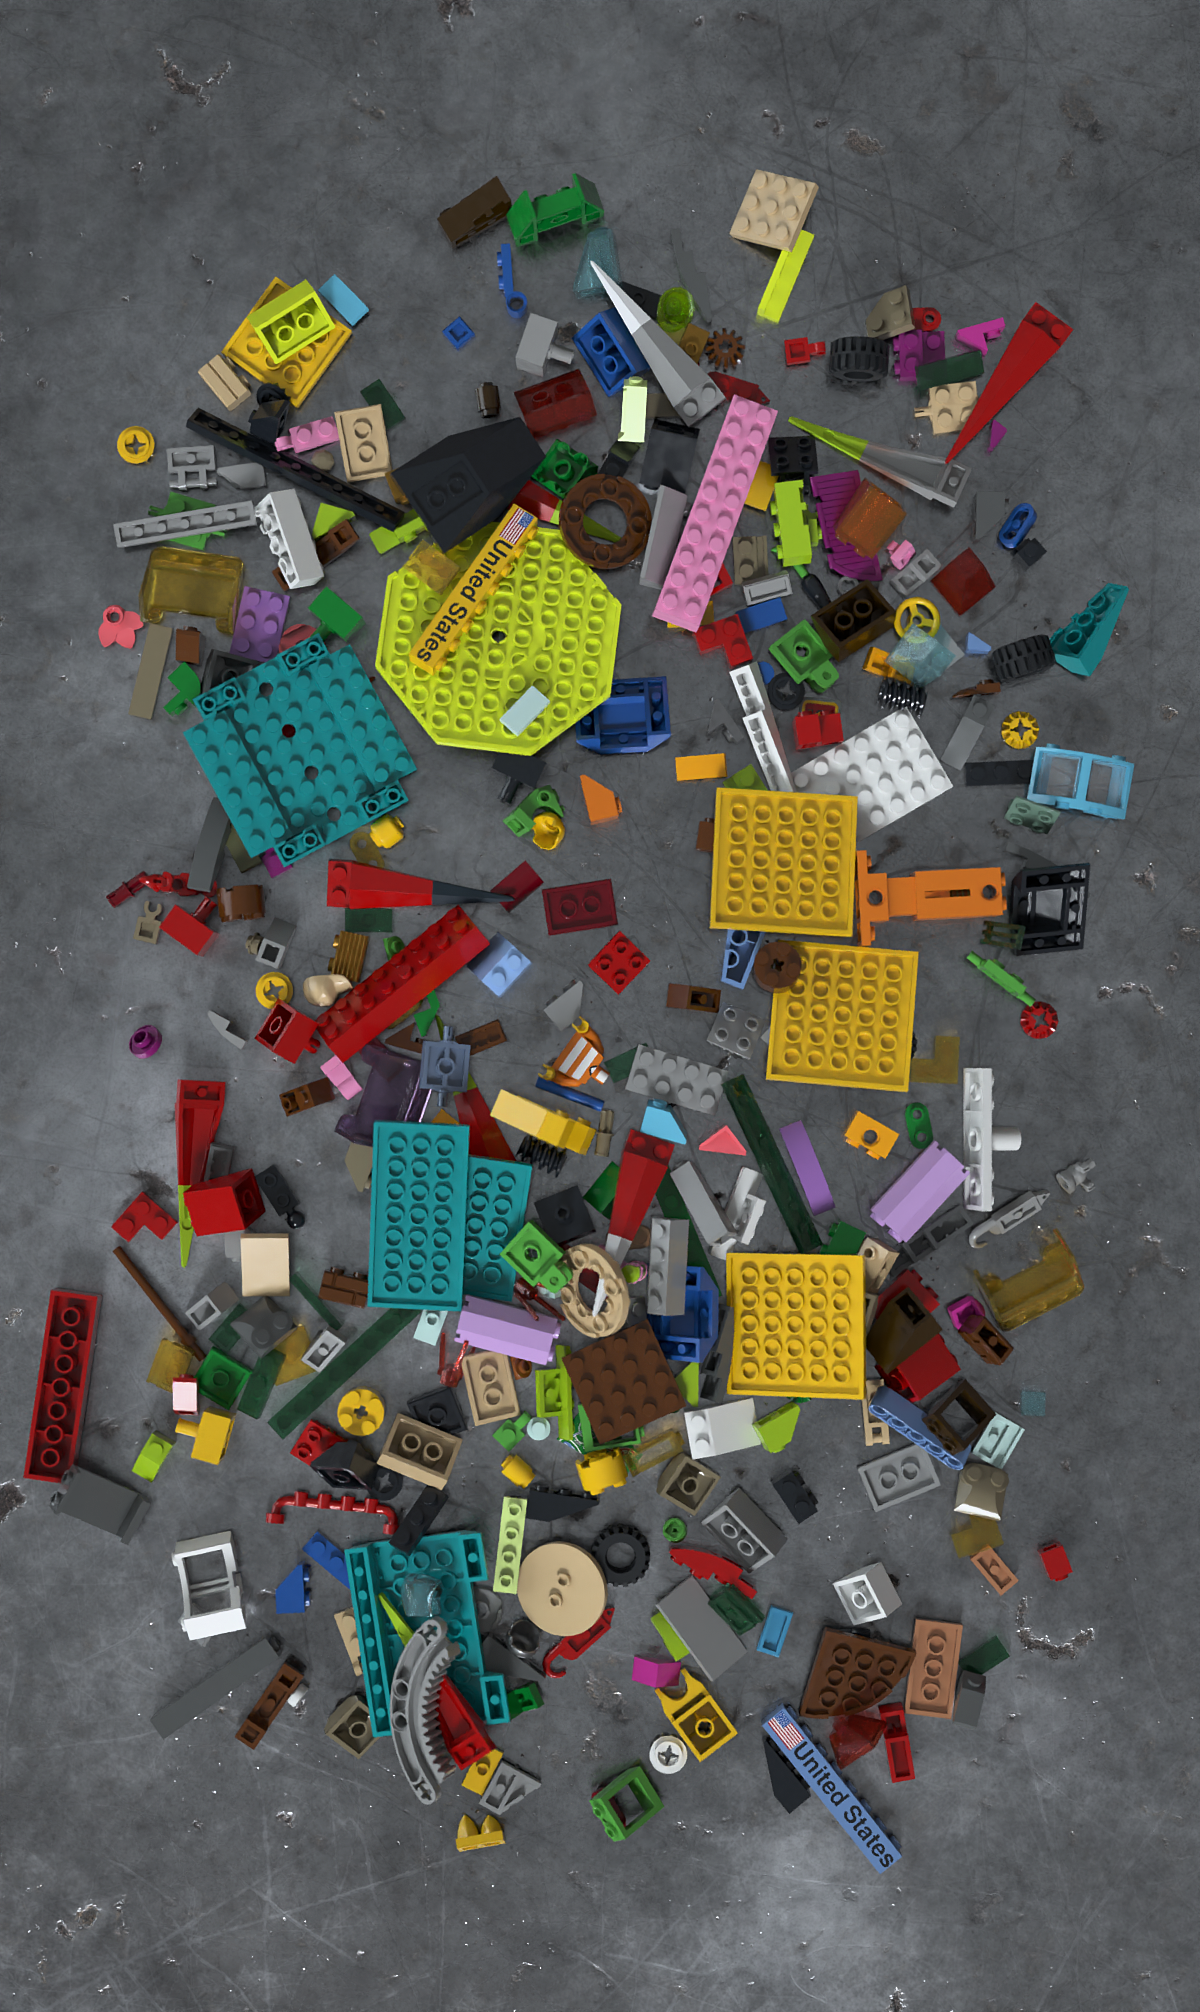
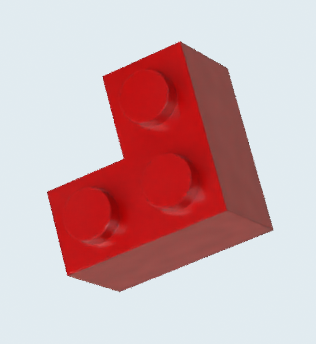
(726, 635)
(815, 730)

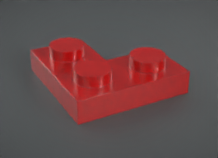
(144, 1212)

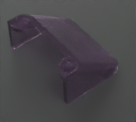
(389, 1095)

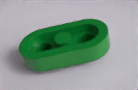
(919, 1125)

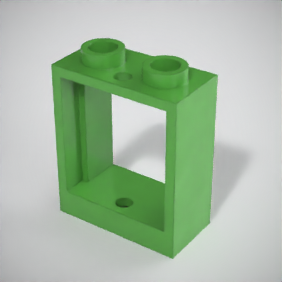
(588, 1442)
(644, 1794)

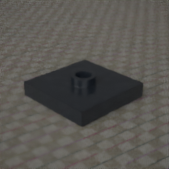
(439, 1411)

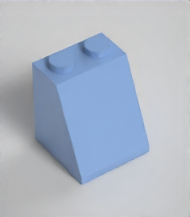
(499, 965)

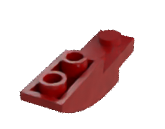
(705, 1562)

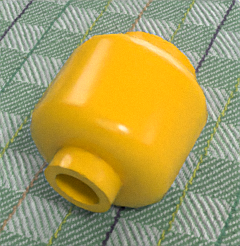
(387, 831)

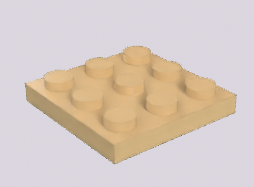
(774, 210)

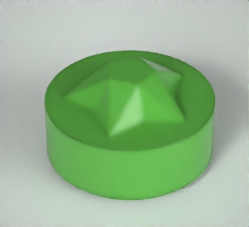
(675, 1530)

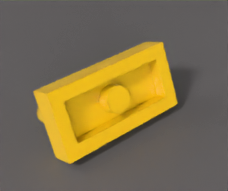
(469, 1838)

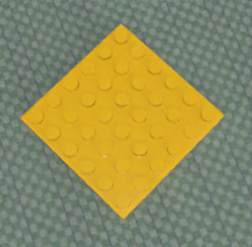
(783, 862)
(845, 1018)
(797, 1324)

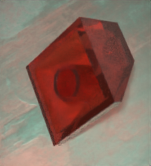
(963, 582)
(854, 1737)

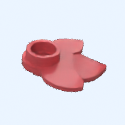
(119, 630)

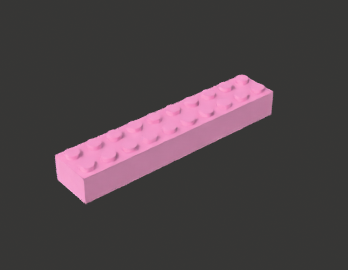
(715, 513)

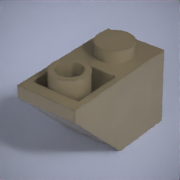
(360, 1165)

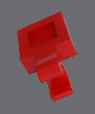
(799, 350)

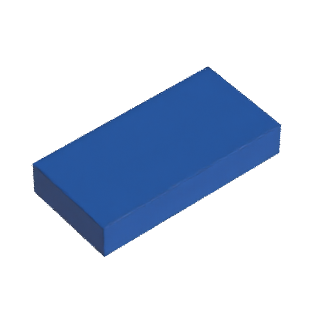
(762, 615)

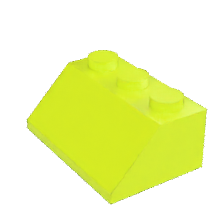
(291, 321)

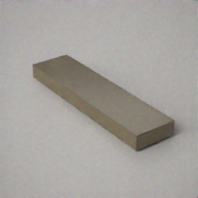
(150, 671)

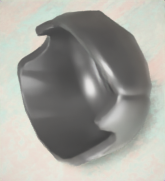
(523, 1639)

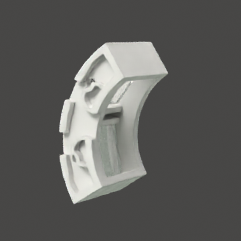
(210, 1585)

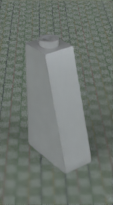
(702, 1204)

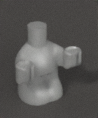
(1076, 1175)

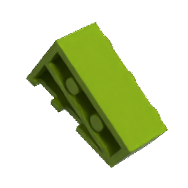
(791, 523)

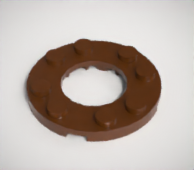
(637, 518)

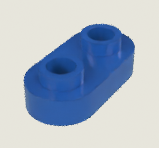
(1017, 526)

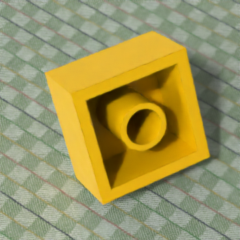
(210, 1434)

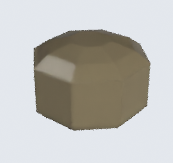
(323, 460)

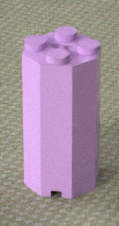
(918, 1192)
(507, 1330)

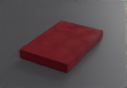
(579, 907)

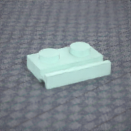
(997, 1441)

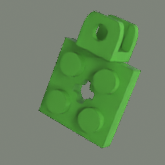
(814, 667)
(546, 1267)

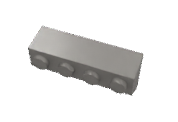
(663, 536)
(667, 1266)

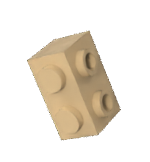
(878, 1262)

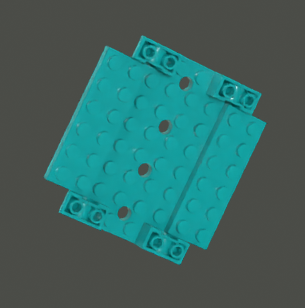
(337, 731)

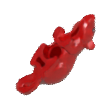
(174, 884)

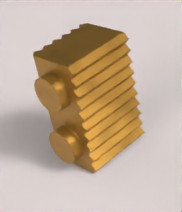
(349, 955)

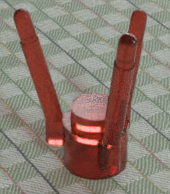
(525, 1291)
(451, 1373)

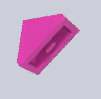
(656, 1671)

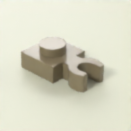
(147, 927)

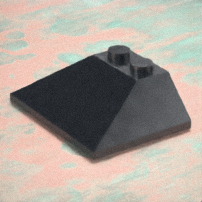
(1051, 907)

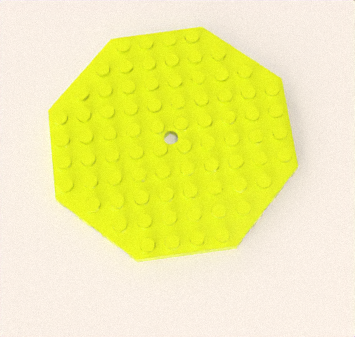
(557, 638)

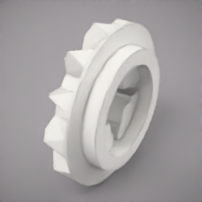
(676, 1762)

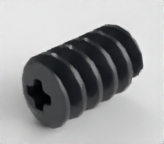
(902, 695)
(542, 1154)

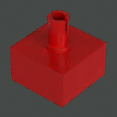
(191, 927)
(288, 1032)

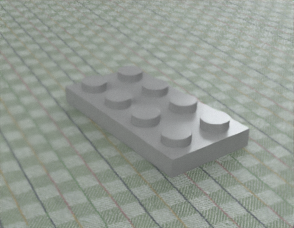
(676, 1080)

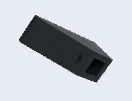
(551, 1505)
(786, 1785)

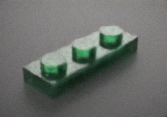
(261, 1383)

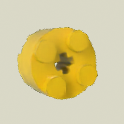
(353, 1400)
(602, 1470)

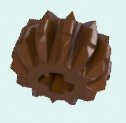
(733, 353)

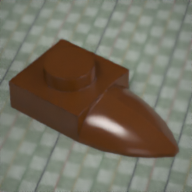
(985, 688)

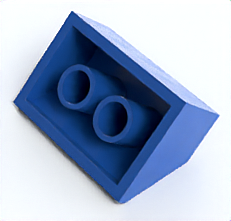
(610, 350)

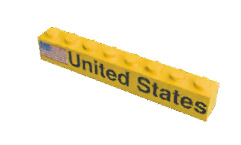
(474, 589)

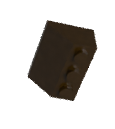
(853, 620)

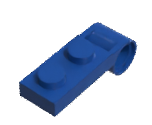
(506, 283)

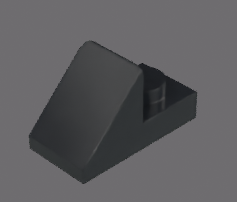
(619, 458)

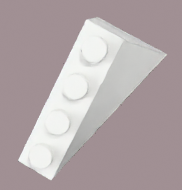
(290, 538)

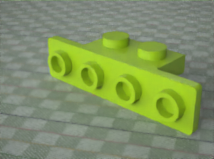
(406, 531)
(555, 1394)

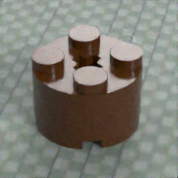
(240, 902)
(780, 954)

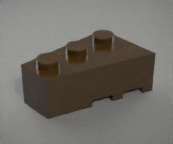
(475, 212)

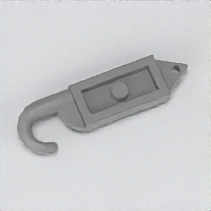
(1009, 1216)

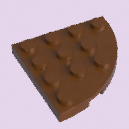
(852, 1674)

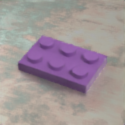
(259, 624)

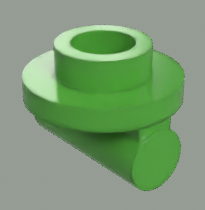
(393, 946)

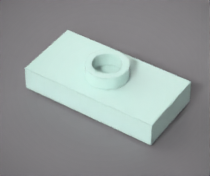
(430, 1326)

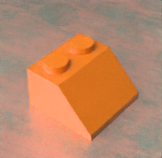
(600, 801)

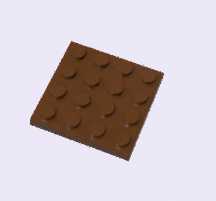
(623, 1381)

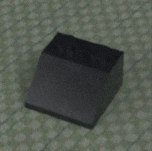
(347, 1466)

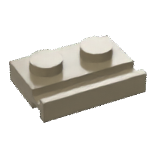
(749, 558)

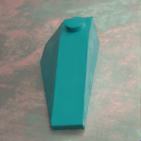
(1085, 639)

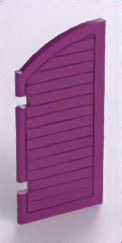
(835, 493)

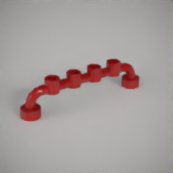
(325, 1501)

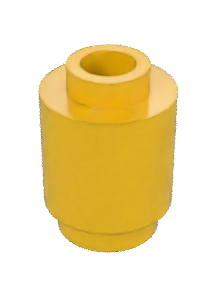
(517, 1471)

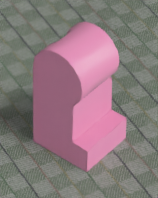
(341, 1077)

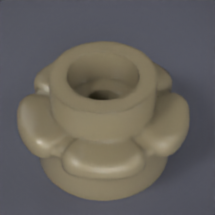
(254, 943)

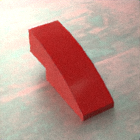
(897, 1742)

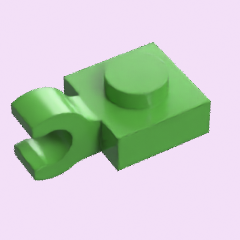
(511, 1432)

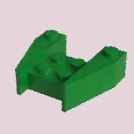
(546, 212)

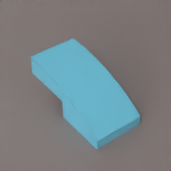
(343, 300)

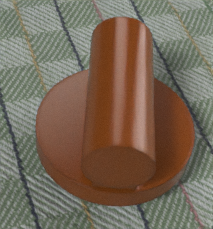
(521, 1367)

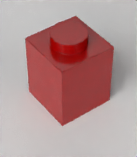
(1055, 1561)

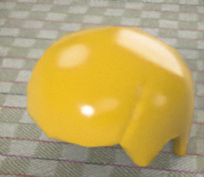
(548, 830)

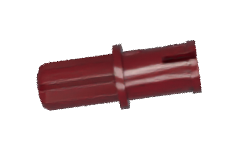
(126, 890)

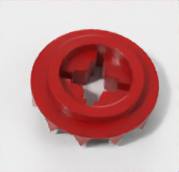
(1028, 1021)

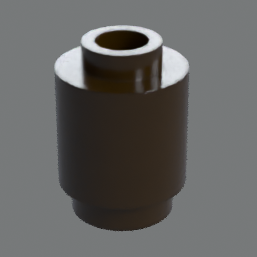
(488, 400)

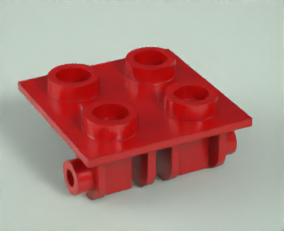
(618, 962)
(314, 1442)

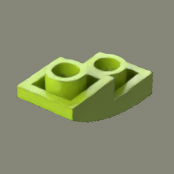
(670, 1638)

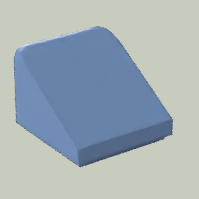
(975, 645)

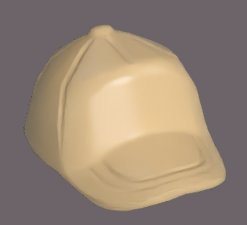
(325, 989)

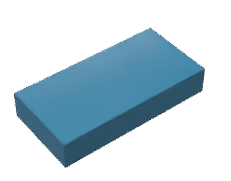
(774, 1630)

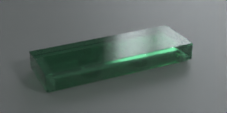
(949, 369)
(317, 1303)

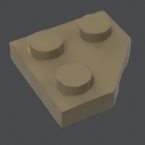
(891, 315)

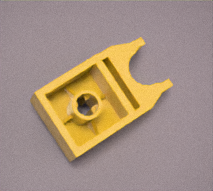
(692, 1709)

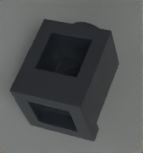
(1028, 553)

